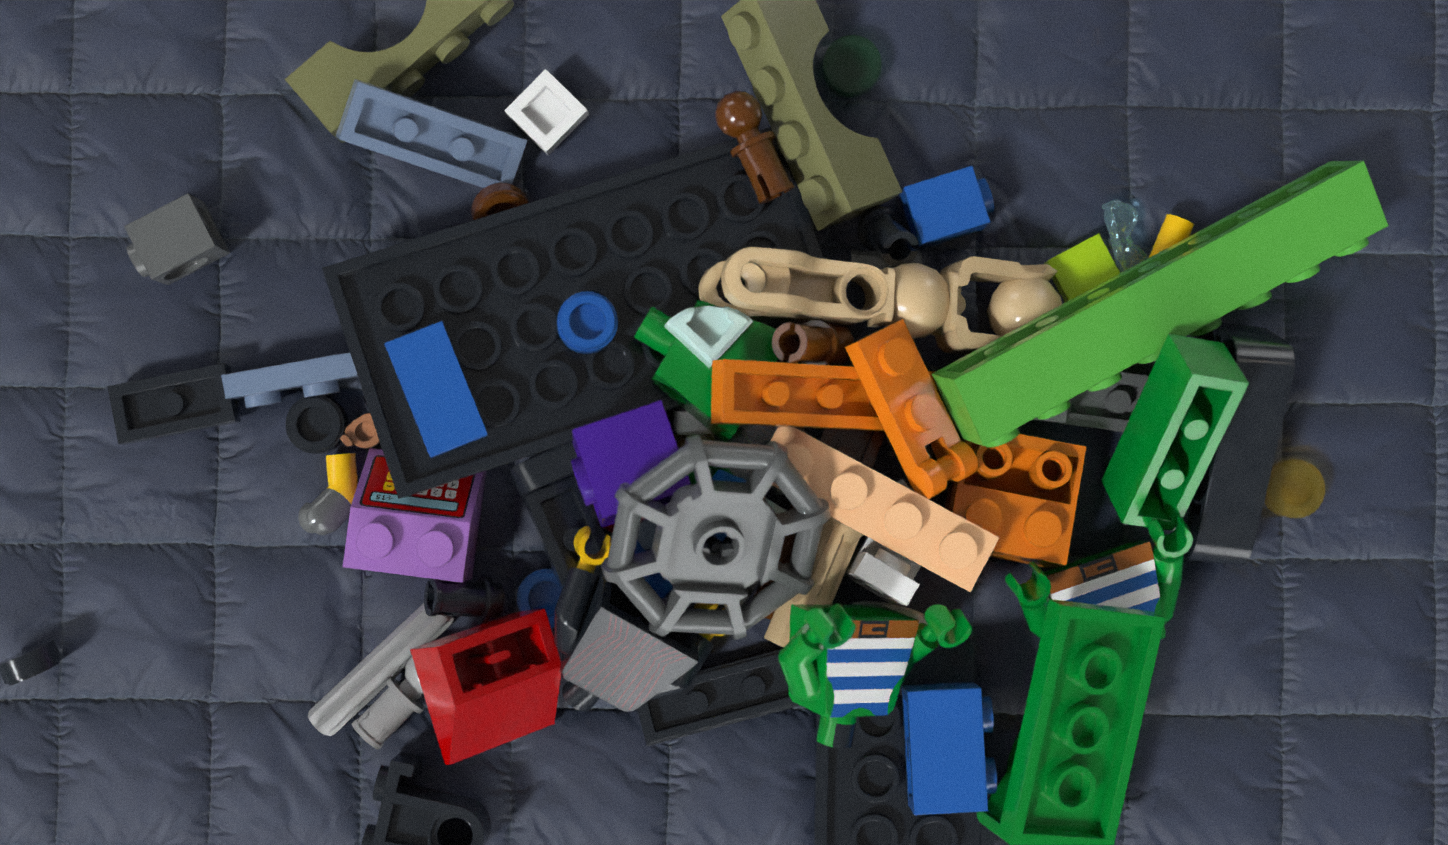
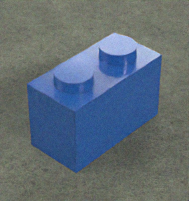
(947, 748)

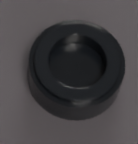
(316, 424)
(30, 663)

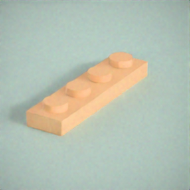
(890, 511)

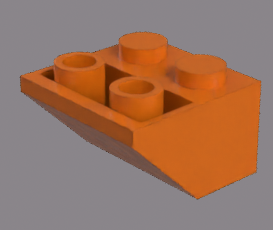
(1024, 497)

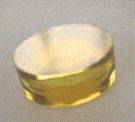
(1294, 489)

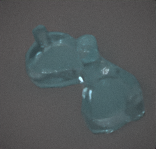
(1120, 222)

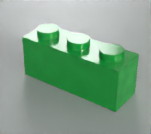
(1174, 431)

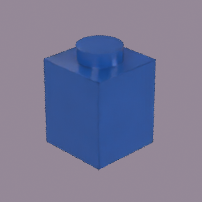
(946, 207)

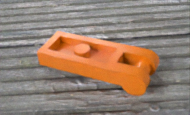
(911, 409)

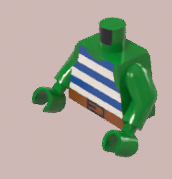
(1116, 577)
(856, 659)

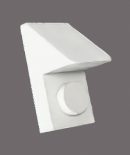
(883, 572)

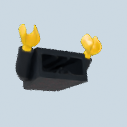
(609, 642)

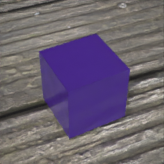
(619, 453)

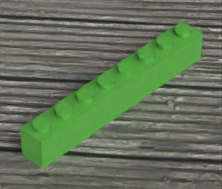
(1172, 292)

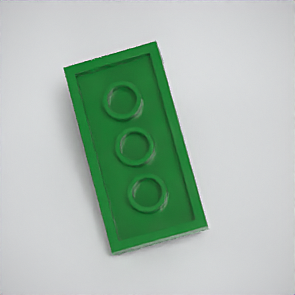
(1077, 727)

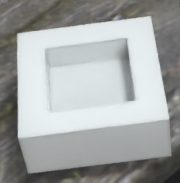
(546, 112)

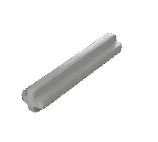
(374, 670)

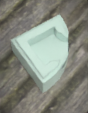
(708, 330)

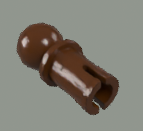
(739, 117)
(812, 343)

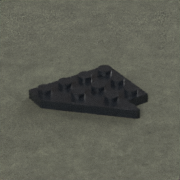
(865, 794)

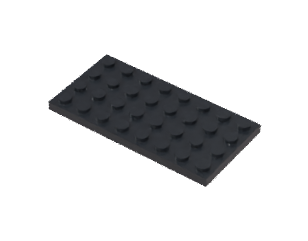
(501, 288)

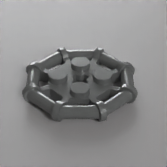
(713, 508)

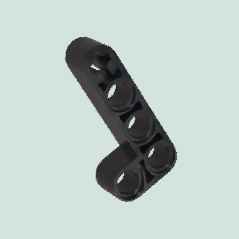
(1234, 487)

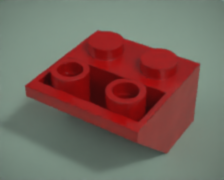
(490, 683)

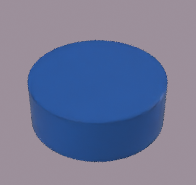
(587, 322)
(539, 591)

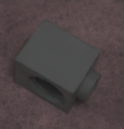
(175, 240)

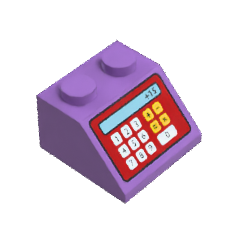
(414, 535)

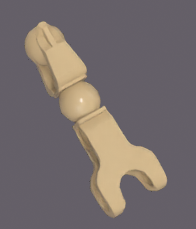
(807, 288)

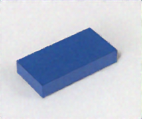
(436, 389)

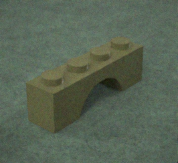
(440, 36)
(832, 165)

